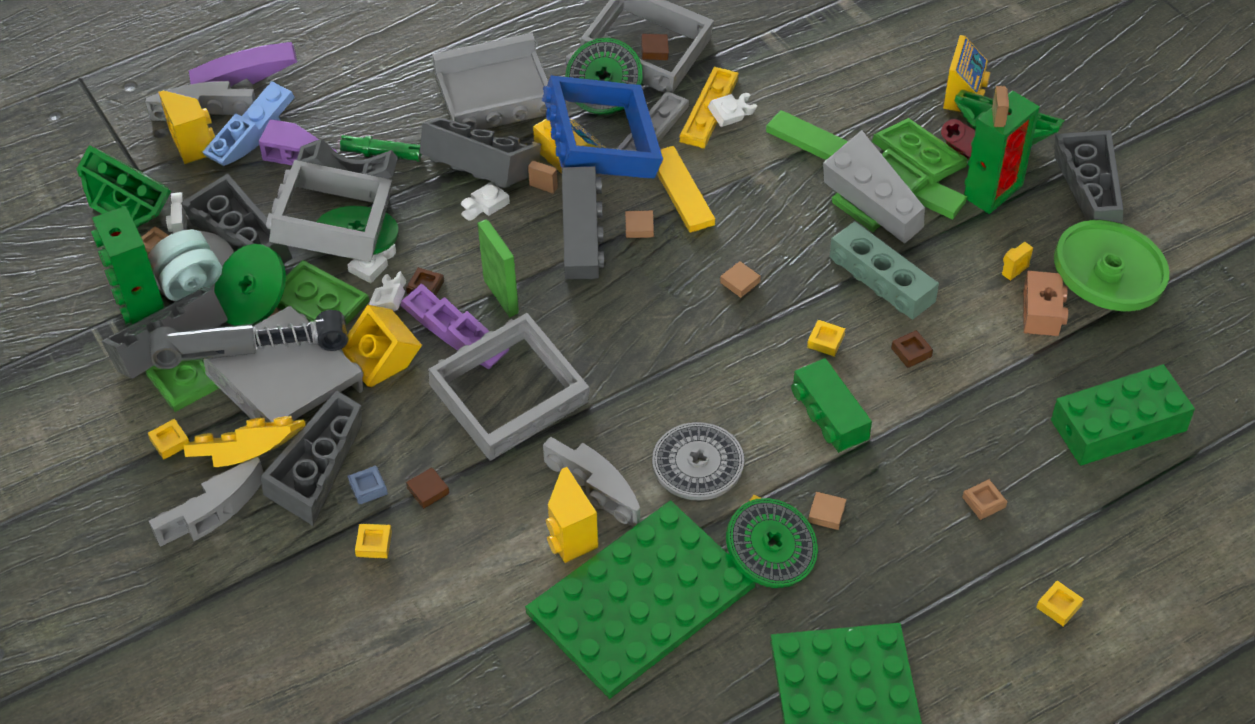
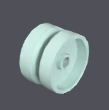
(184, 264)

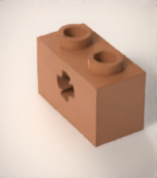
(1044, 303)

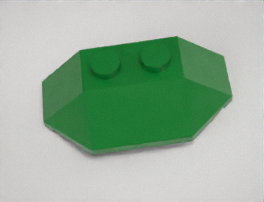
(973, 105)
(115, 184)

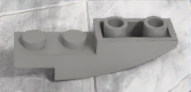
(214, 96)
(603, 482)
(221, 500)

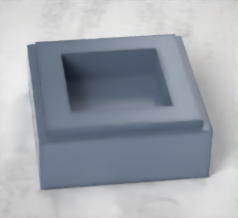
(367, 485)

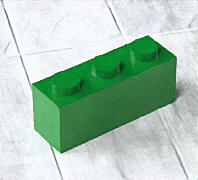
(831, 405)

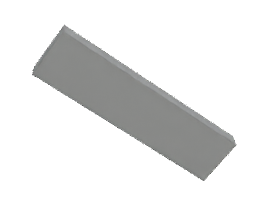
(663, 116)

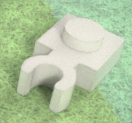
(729, 110)
(177, 220)
(371, 270)
(391, 293)

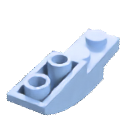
(243, 132)

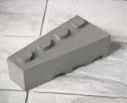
(874, 187)

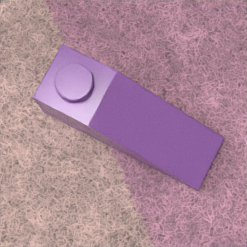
(283, 141)

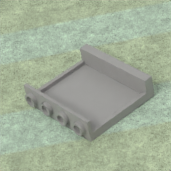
(492, 82)
(283, 378)

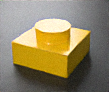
(1017, 260)
(826, 338)
(168, 438)
(373, 541)
(1060, 603)

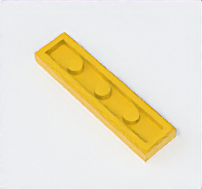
(701, 120)
(684, 191)

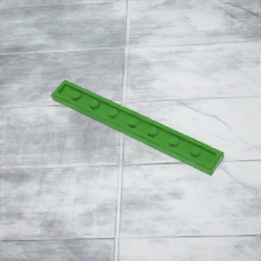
(825, 144)

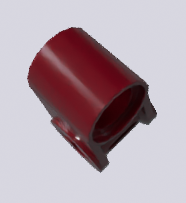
(959, 143)

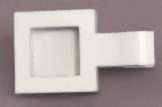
(486, 199)

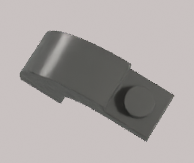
(322, 154)

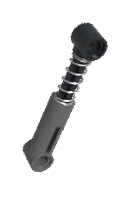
(172, 347)

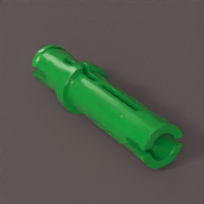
(370, 146)

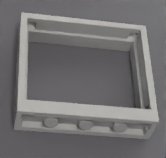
(666, 15)
(326, 237)
(530, 422)

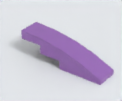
(251, 64)
(446, 320)

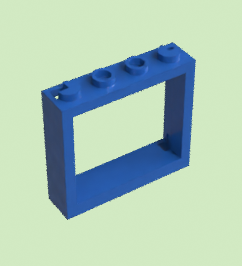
(639, 163)

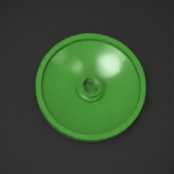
(1111, 265)

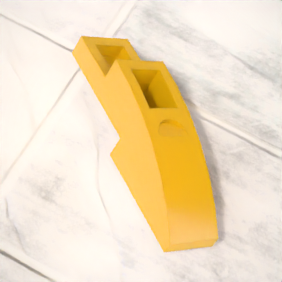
(245, 442)

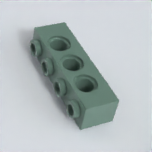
(883, 270)

